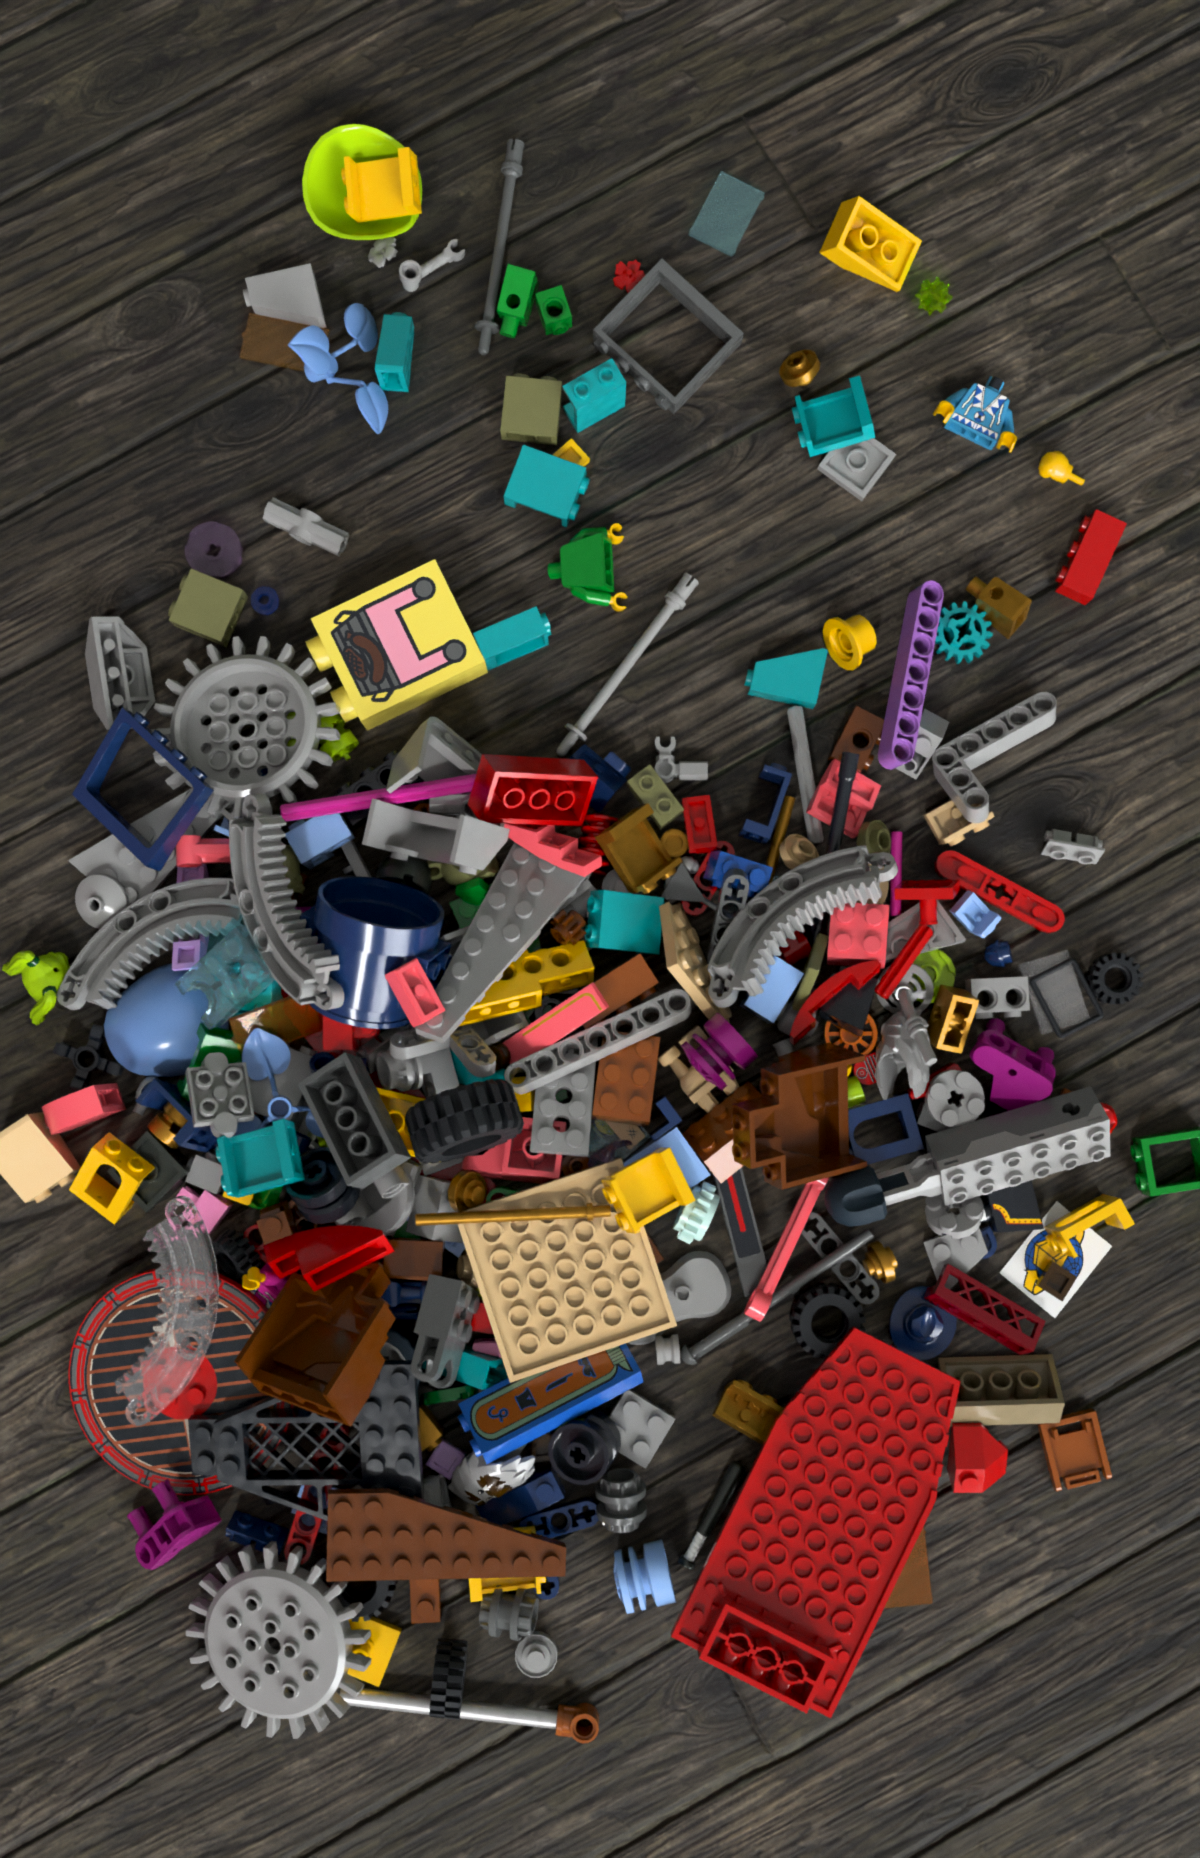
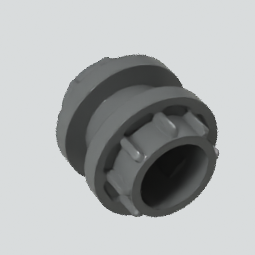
(621, 1500)
(509, 1612)

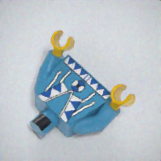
(980, 415)

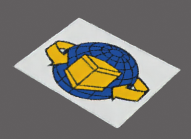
(1035, 1253)

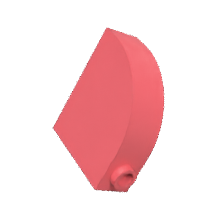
(83, 1107)

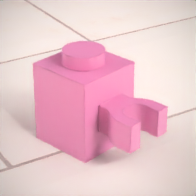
(209, 1205)

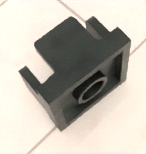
(164, 1179)

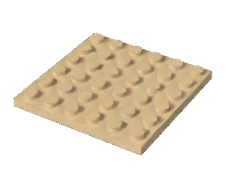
(564, 1283)

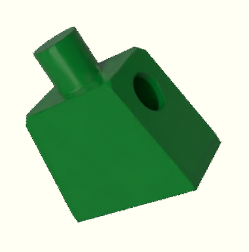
(517, 289)

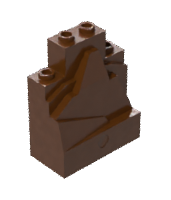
(800, 1120)
(322, 1344)

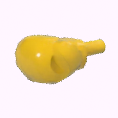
(1057, 467)

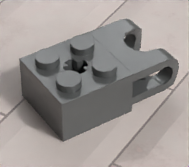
(443, 1329)

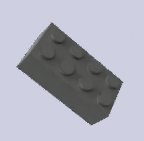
(354, 1120)

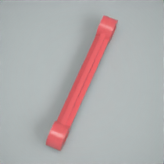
(762, 1295)

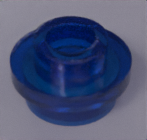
(271, 606)

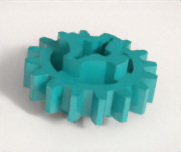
(971, 637)

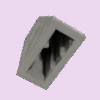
(286, 295)

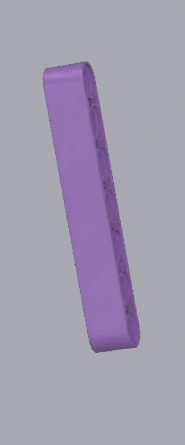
(902, 684)

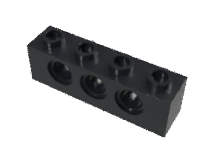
(371, 779)

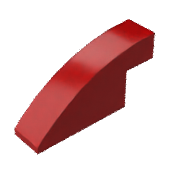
(327, 1253)

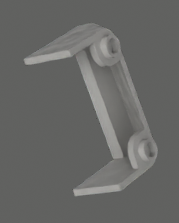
(433, 754)
(433, 837)

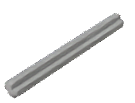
(804, 771)

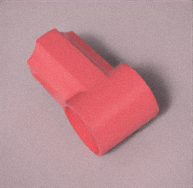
(195, 851)

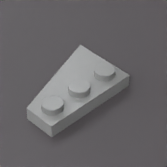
(902, 927)

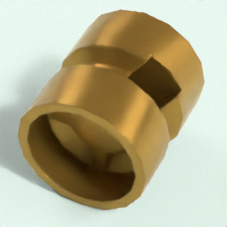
(167, 1125)

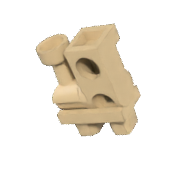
(690, 1080)

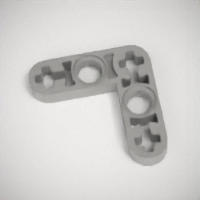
(410, 1045)

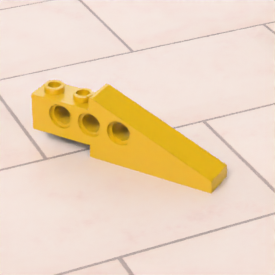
(525, 989)

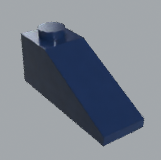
(537, 1493)

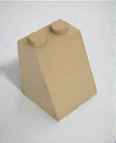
(35, 1159)

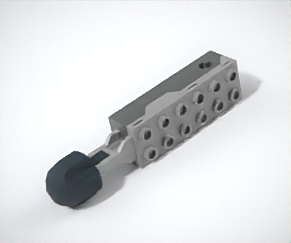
(982, 1157)

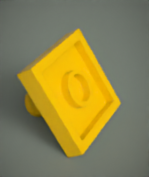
(378, 1647)

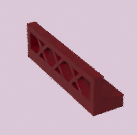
(979, 1318)

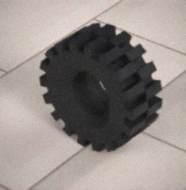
(448, 1678)

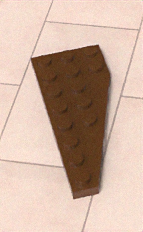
(404, 1538)

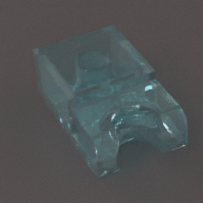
(228, 976)

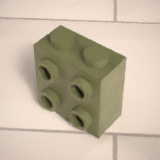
(531, 409)
(207, 607)

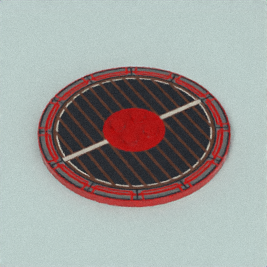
(111, 1343)

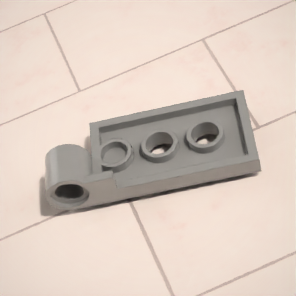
(578, 1111)

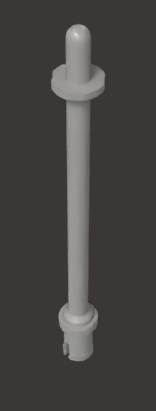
(674, 601)

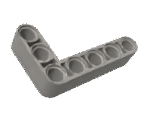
(987, 748)

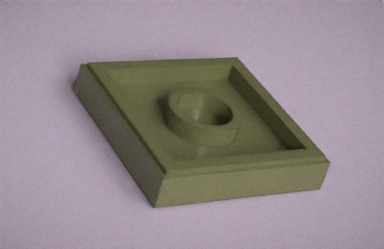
(810, 971)

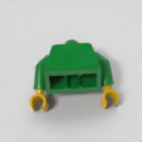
(588, 566)

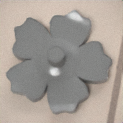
(382, 250)

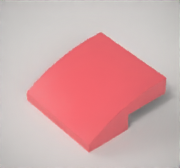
(861, 801)

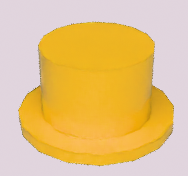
(849, 640)

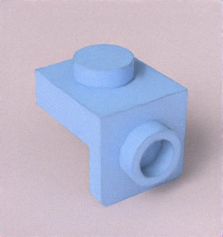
(975, 915)

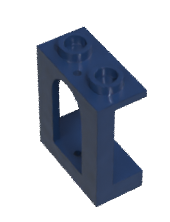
(899, 1103)

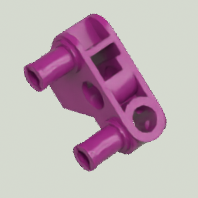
(1015, 1080)
(176, 1529)

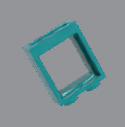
(513, 637)

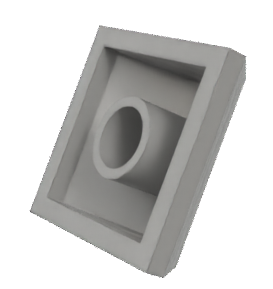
(432, 1197)

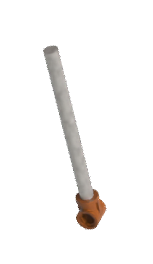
(562, 1720)

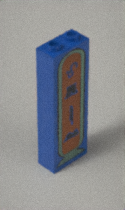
(530, 1407)

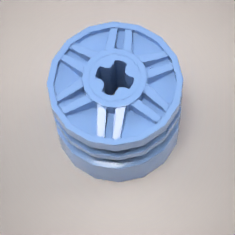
(644, 1576)

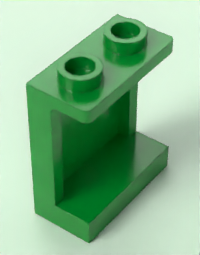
(211, 1042)

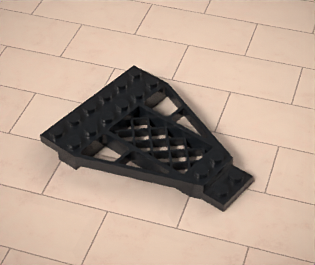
(387, 1449)

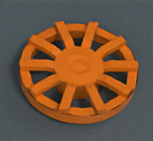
(851, 1039)

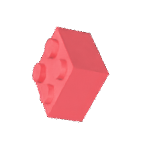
(858, 934)

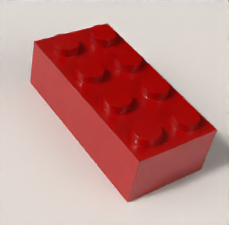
(532, 790)

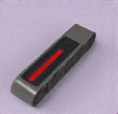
(742, 1230)

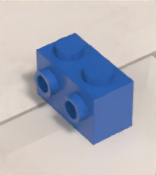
(721, 862)

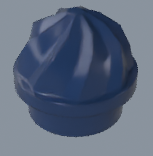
(998, 954)

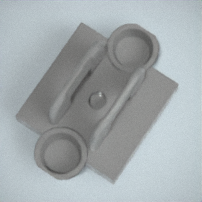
(219, 1094)

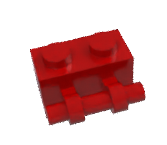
(343, 1036)

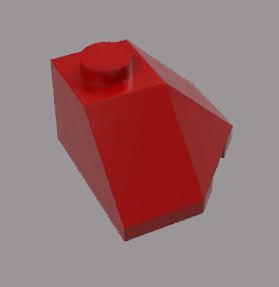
(974, 1458)

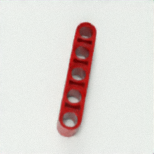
(299, 1531)

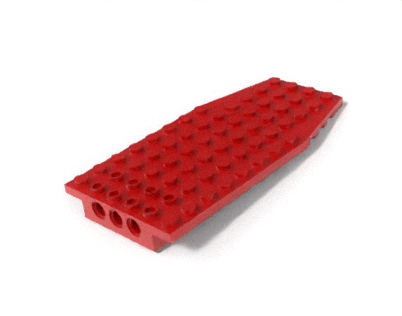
(823, 1524)

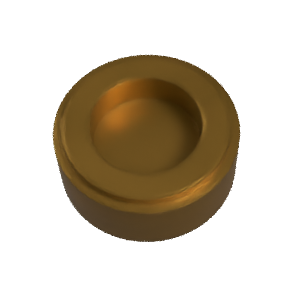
(674, 842)

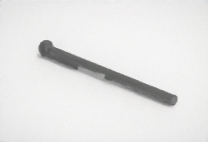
(691, 1354)

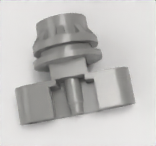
(433, 1069)

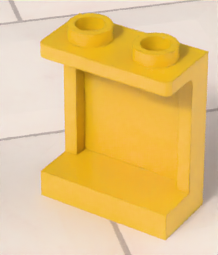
(646, 1189)

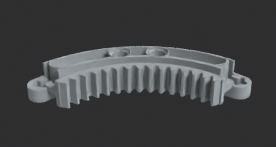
(784, 908)
(269, 912)
(143, 929)

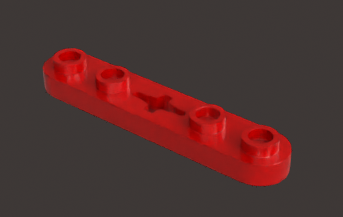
(1024, 904)

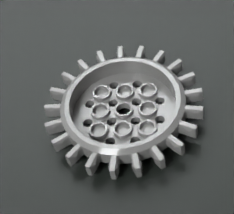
(210, 697)
(326, 1654)

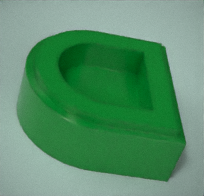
(473, 891)

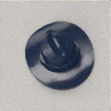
(920, 1325)

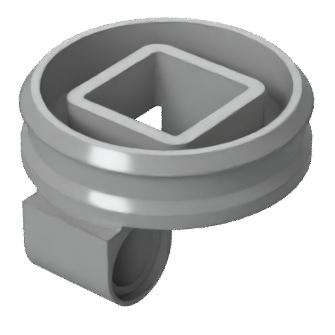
(394, 1185)

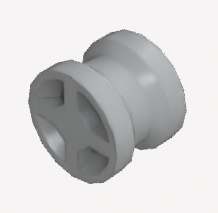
(667, 1349)

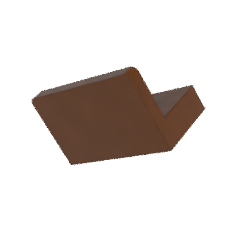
(414, 1257)

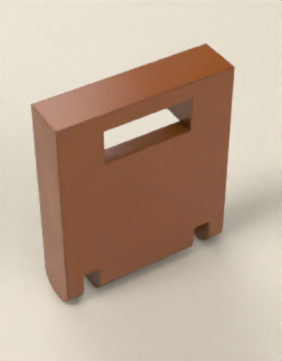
(1075, 1453)

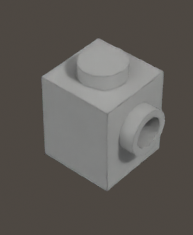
(205, 1172)

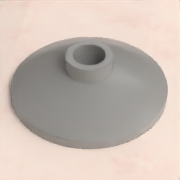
(106, 892)

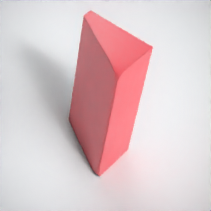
(414, 992)

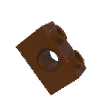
(862, 724)

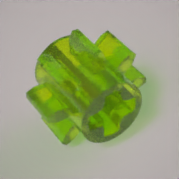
(933, 296)

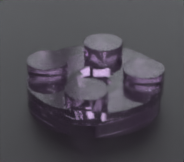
(220, 535)

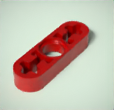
(685, 905)

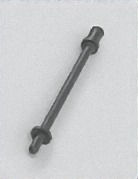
(511, 170)

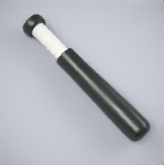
(714, 1511)

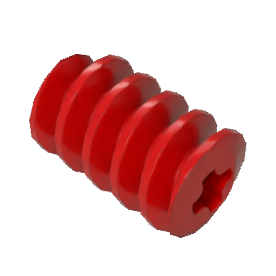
(597, 823)

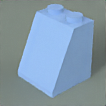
(688, 1161)

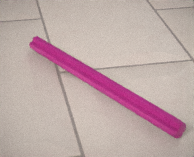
(363, 800)

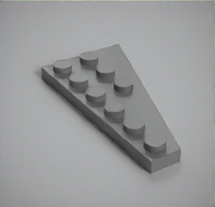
(116, 861)

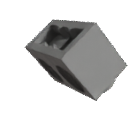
(996, 990)

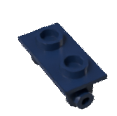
(245, 1528)

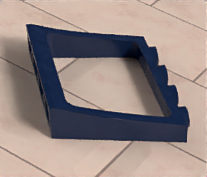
(88, 791)

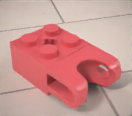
(513, 1162)

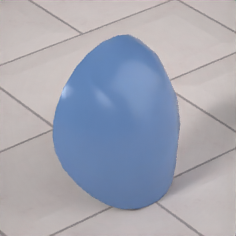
(156, 1024)

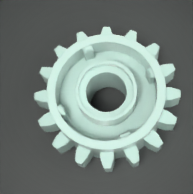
(696, 1217)

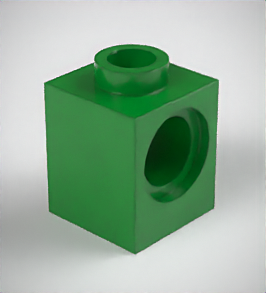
(549, 300)

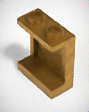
(637, 851)

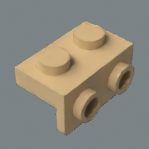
(950, 825)

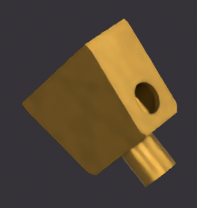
(1002, 603)

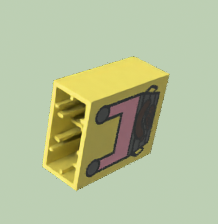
(396, 647)

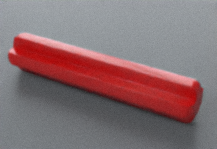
(903, 961)

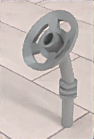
(906, 996)

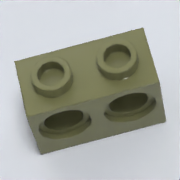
(650, 789)

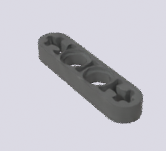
(722, 919)
(866, 1279)

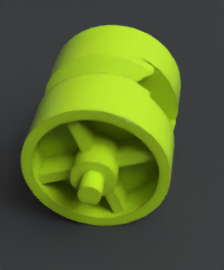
(338, 748)

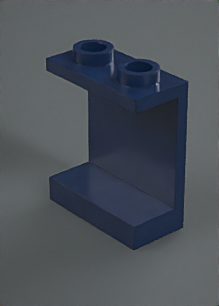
(759, 832)
(156, 1094)

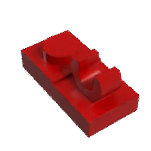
(699, 824)

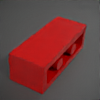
(1089, 556)

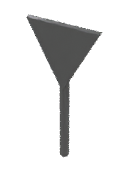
(684, 888)

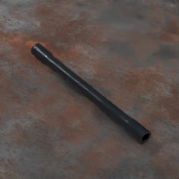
(846, 776)

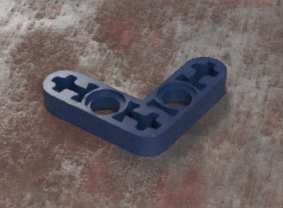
(582, 1523)

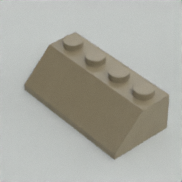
(1005, 1389)

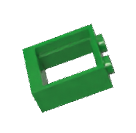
(1141, 1155)

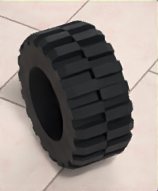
(464, 1121)

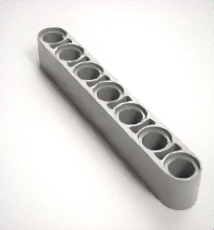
(606, 1029)

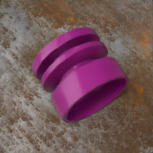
(719, 1051)

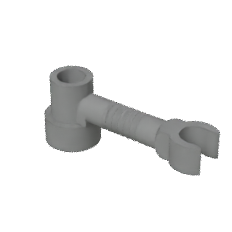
(411, 272)

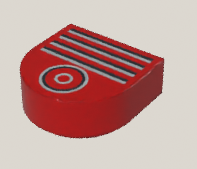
(866, 1070)

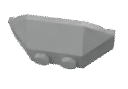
(117, 669)

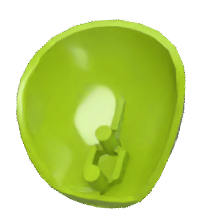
(325, 188)

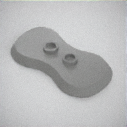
(695, 1288)

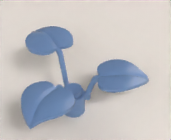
(319, 364)
(264, 1057)

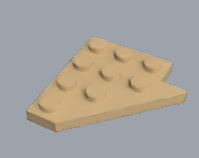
(686, 958)

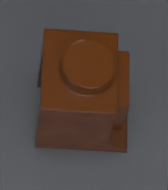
(276, 1222)

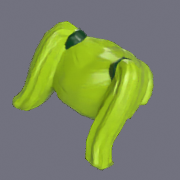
(39, 978)

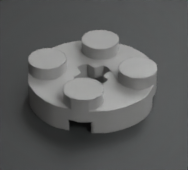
(962, 1083)
(958, 1225)

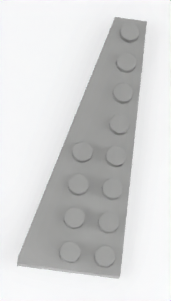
(506, 924)

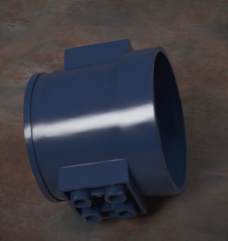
(374, 930)

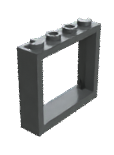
(696, 304)

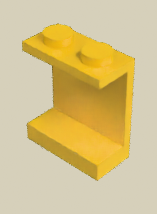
(382, 187)

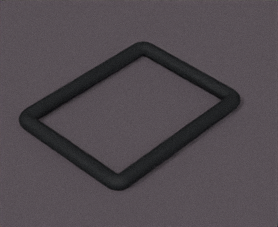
(1087, 988)

